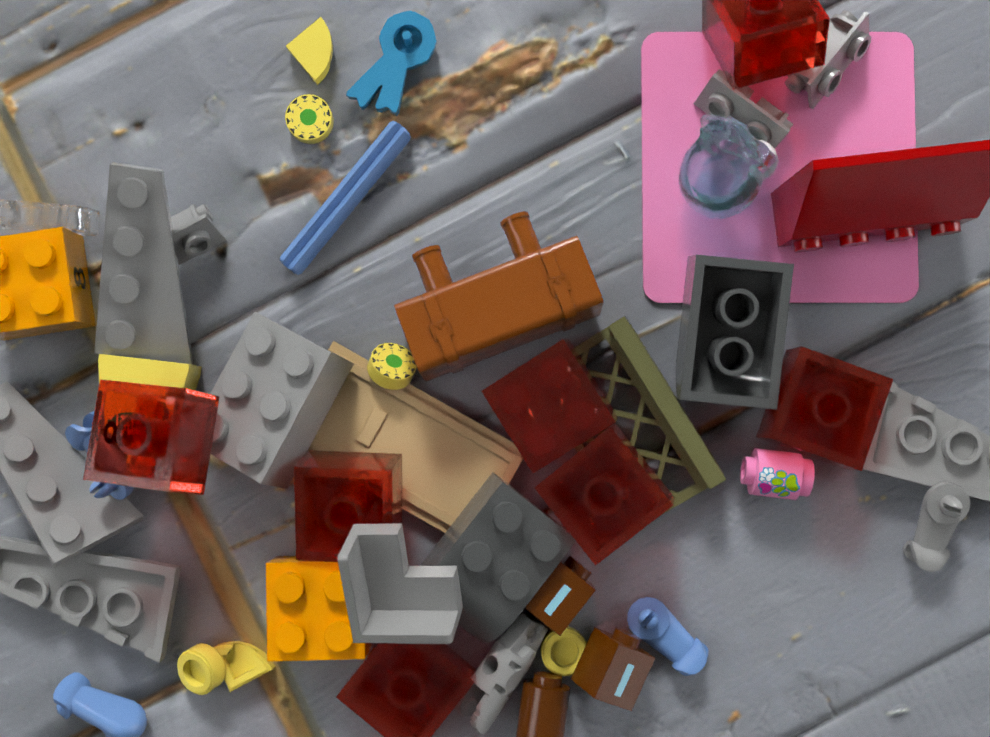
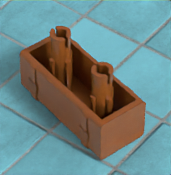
(499, 306)

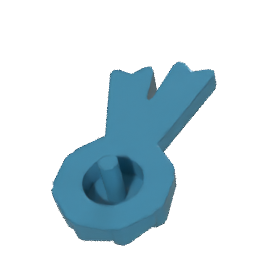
(406, 44)

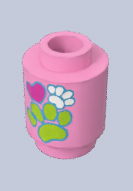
(777, 474)

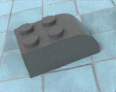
(733, 331)
(502, 556)

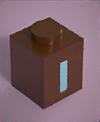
(562, 595)
(613, 667)

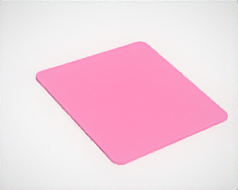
(863, 116)

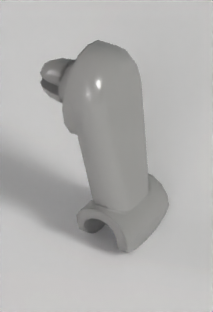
(939, 516)

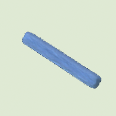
(345, 197)

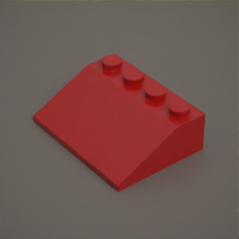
(882, 195)

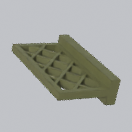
(663, 405)

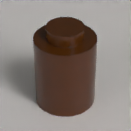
(543, 706)

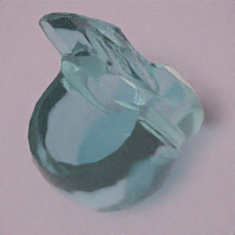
(724, 168)

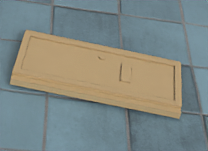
(441, 449)

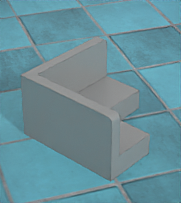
(394, 600)

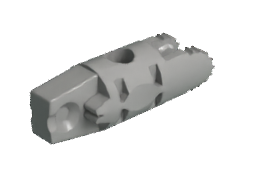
(502, 672)

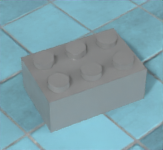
(273, 400)

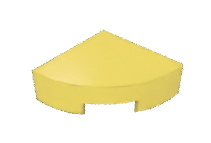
(313, 50)
(242, 663)

